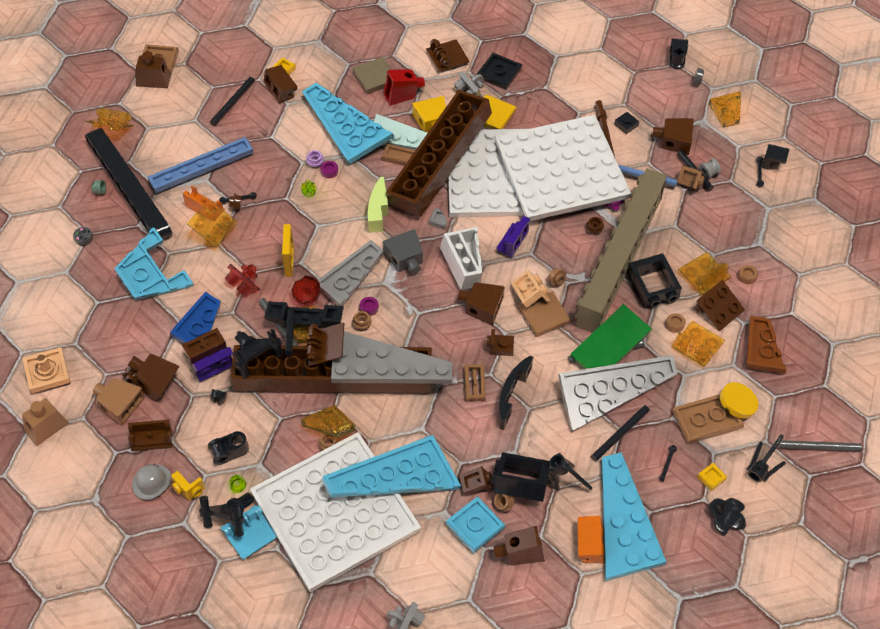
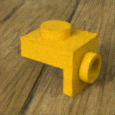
(182, 486)

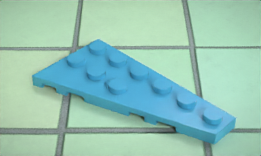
(402, 470)

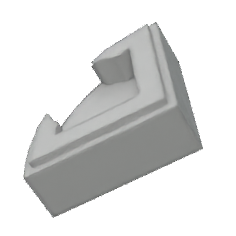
(438, 219)

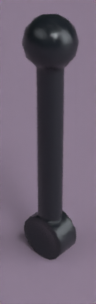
(760, 183)
(253, 195)
(672, 449)

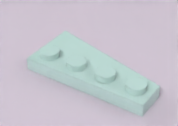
(404, 135)

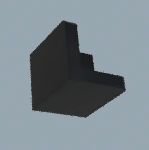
(776, 154)

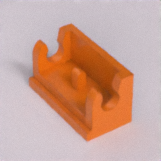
(195, 200)
(590, 539)

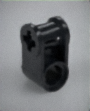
(678, 53)
(228, 447)

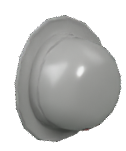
(151, 481)

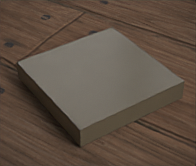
(372, 74)

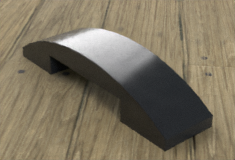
(304, 317)
(520, 373)

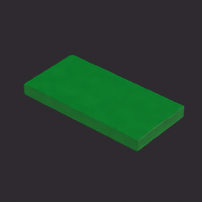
(612, 340)

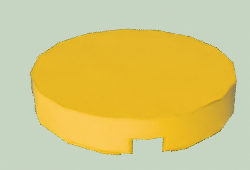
(739, 400)

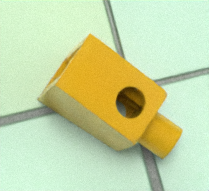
(428, 111)

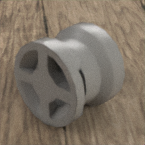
(710, 168)

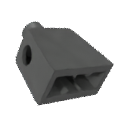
(404, 251)

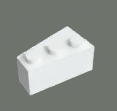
(463, 256)

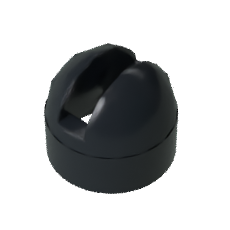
(217, 394)

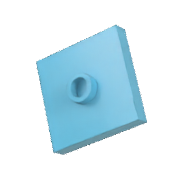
(475, 524)

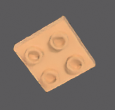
(46, 370)

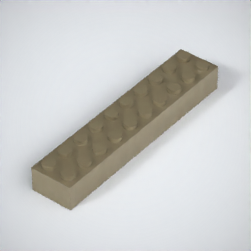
(620, 251)

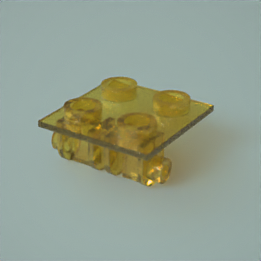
(113, 119)
(212, 223)
(705, 272)
(698, 343)

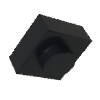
(626, 122)

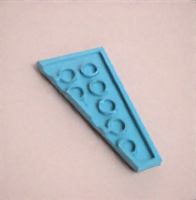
(346, 125)
(627, 529)

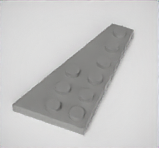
(379, 362)
(602, 389)

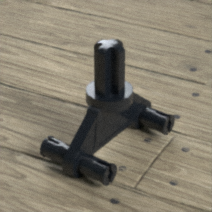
(254, 347)
(230, 511)

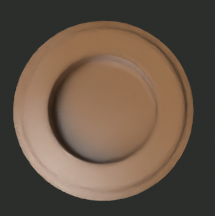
(747, 274)
(675, 323)

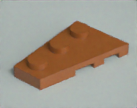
(762, 347)

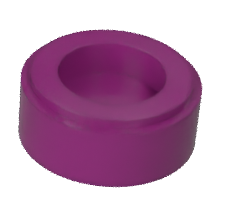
(329, 169)
(369, 305)

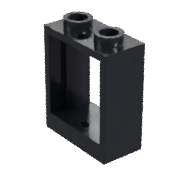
(647, 266)
(520, 486)

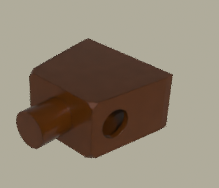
(152, 71)
(675, 134)
(483, 301)
(152, 374)
(521, 547)

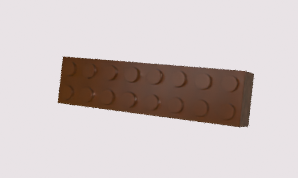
(439, 153)

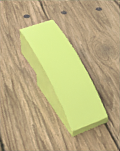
(377, 206)

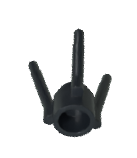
(561, 466)
(759, 470)

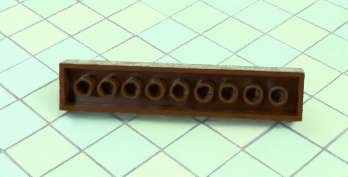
(294, 375)

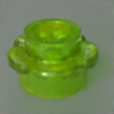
(308, 188)

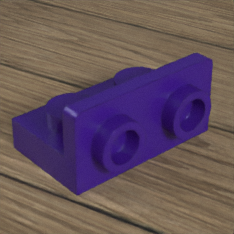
(514, 237)
(213, 364)

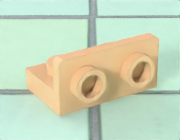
(530, 288)

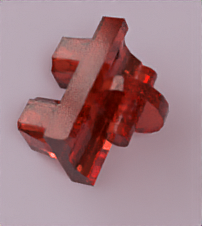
(247, 285)

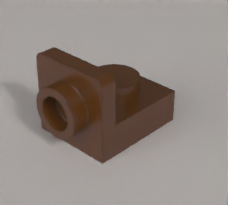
(500, 344)
(476, 480)

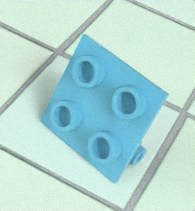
(256, 533)

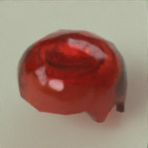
(306, 290)

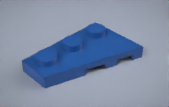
(198, 319)

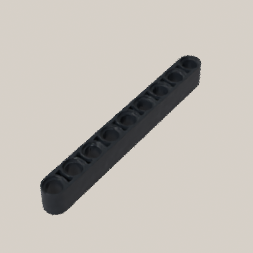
(127, 183)

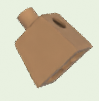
(118, 399)
(42, 421)

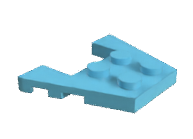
(142, 274)

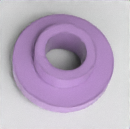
(314, 158)

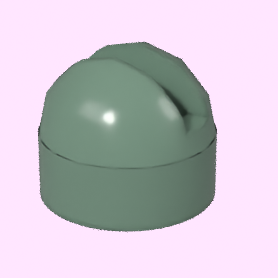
(99, 187)

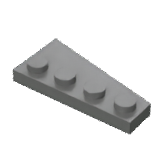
(349, 274)

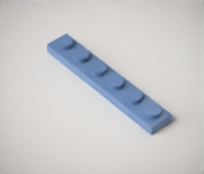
(200, 165)

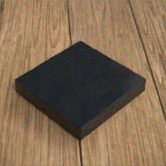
(500, 70)

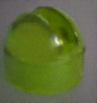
(240, 487)

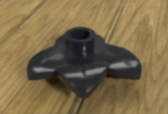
(729, 516)

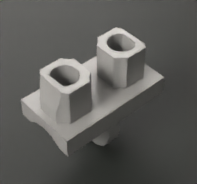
(464, 82)
(410, 615)

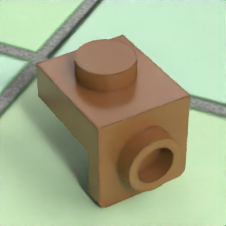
(690, 177)

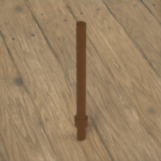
(602, 116)

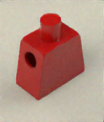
(401, 85)

